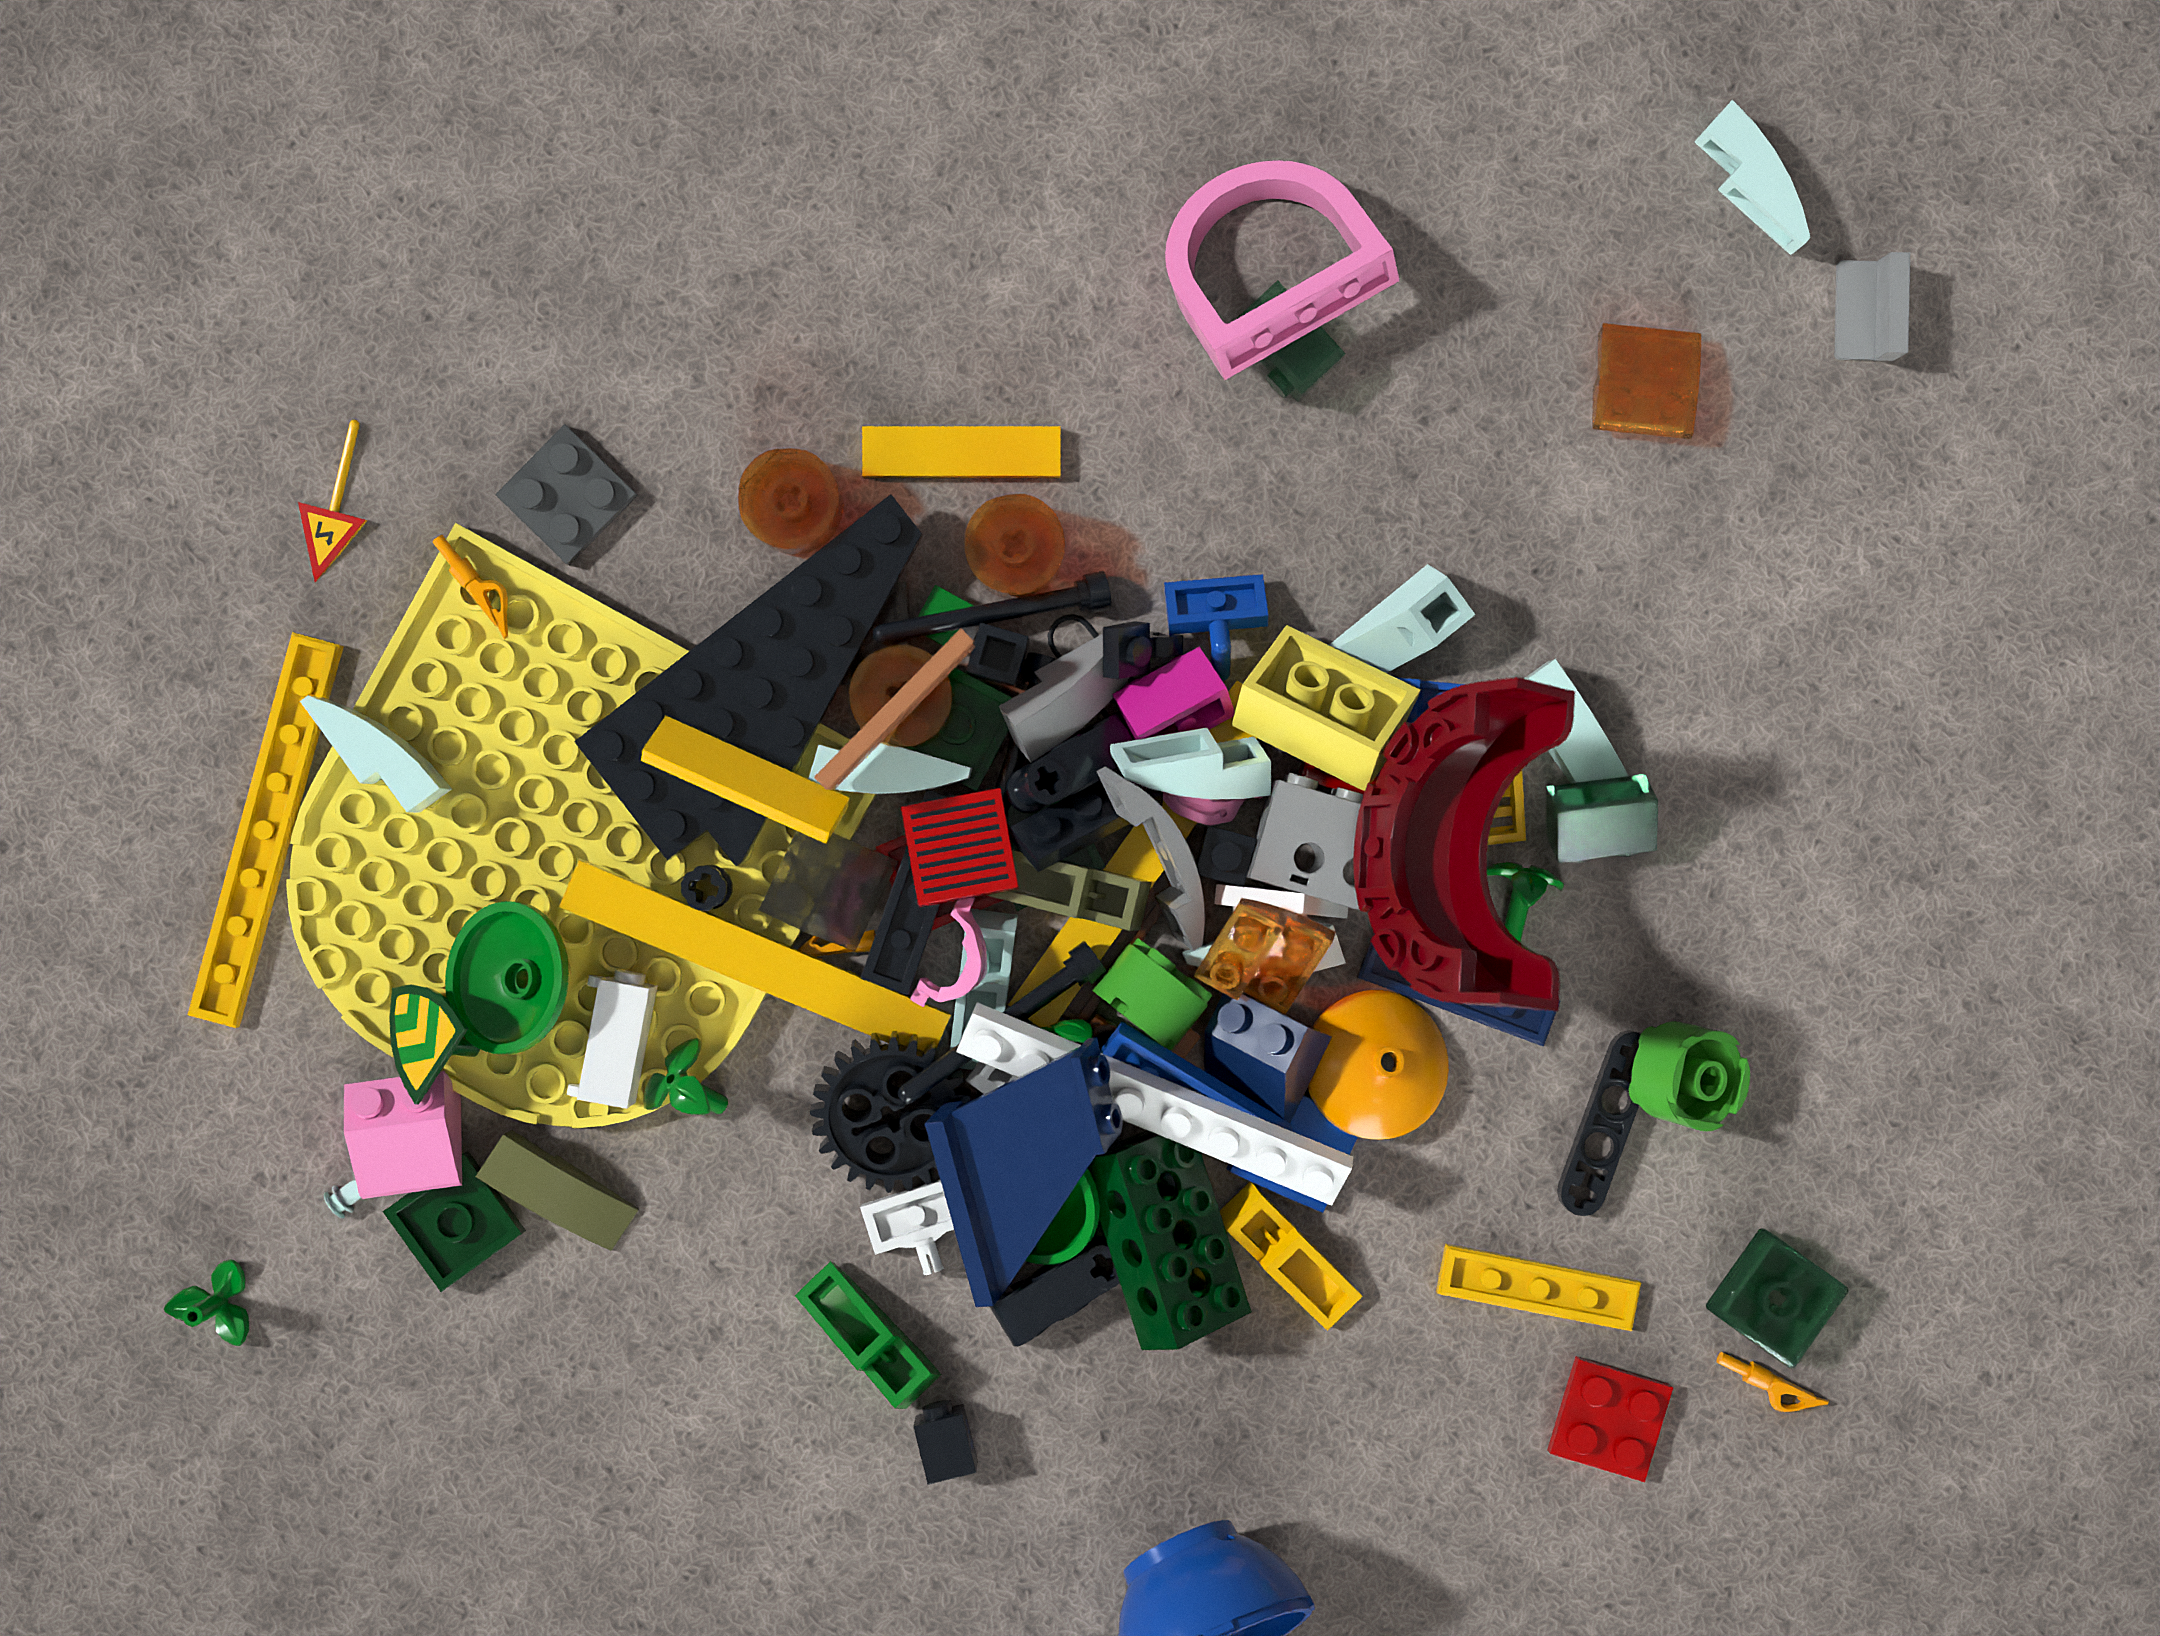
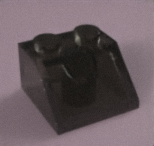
(829, 887)

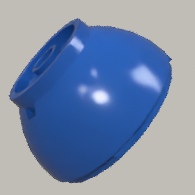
(1212, 1586)

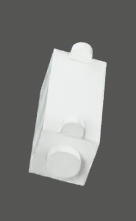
(616, 1039)

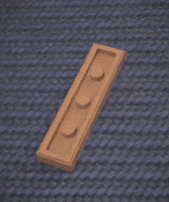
(895, 711)

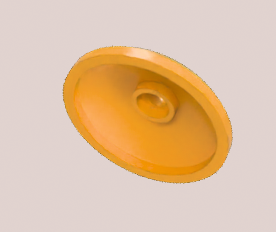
(1350, 1080)

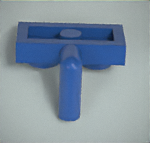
(1216, 608)

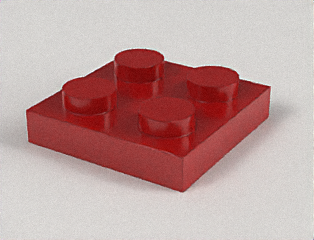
(1610, 1419)

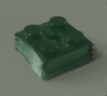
(1808, 1293)

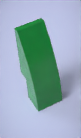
(867, 1336)

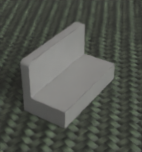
(1872, 308)

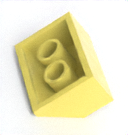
(1324, 707)

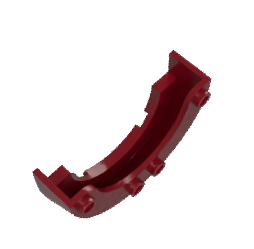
(1427, 841)

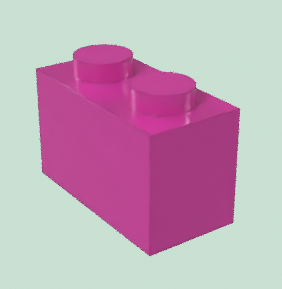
(1175, 698)

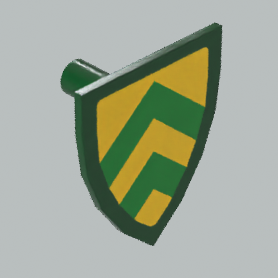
(424, 1036)

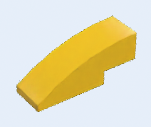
(1288, 1256)

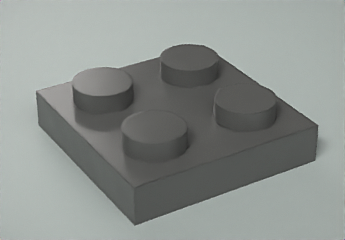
(566, 494)

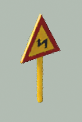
(328, 530)

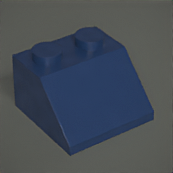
(1262, 1053)

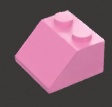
(399, 1143)

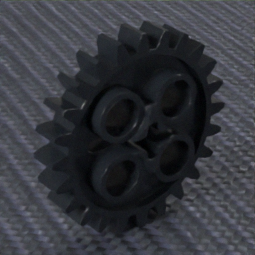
(869, 1075)

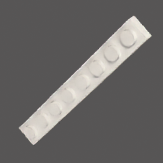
(1170, 1109)

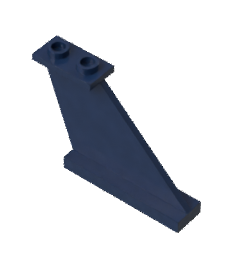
(1017, 1159)

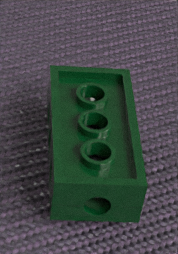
(1167, 1241)

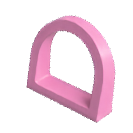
(1302, 307)

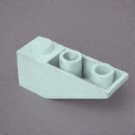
(1407, 622)

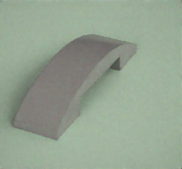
(1184, 899)

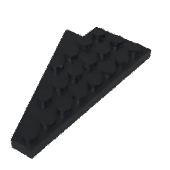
(756, 683)

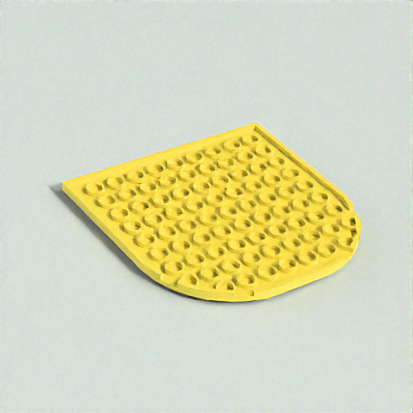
(498, 718)

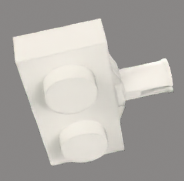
(910, 1221)

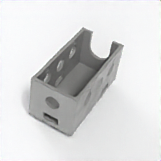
(1299, 816)

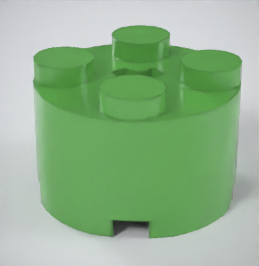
(1153, 994)
(1689, 1075)

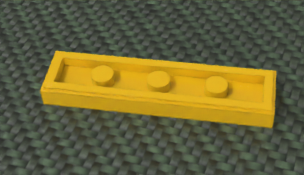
(961, 451)
(745, 779)
(1538, 1287)

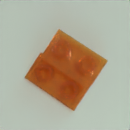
(1647, 381)
(1265, 954)

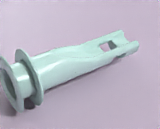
(342, 1198)

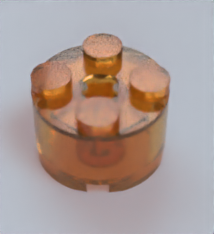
(792, 472)
(1009, 518)
(893, 668)

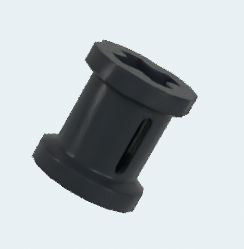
(695, 896)

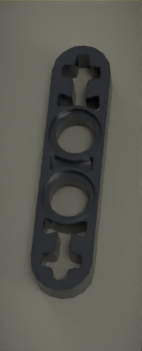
(1595, 1120)

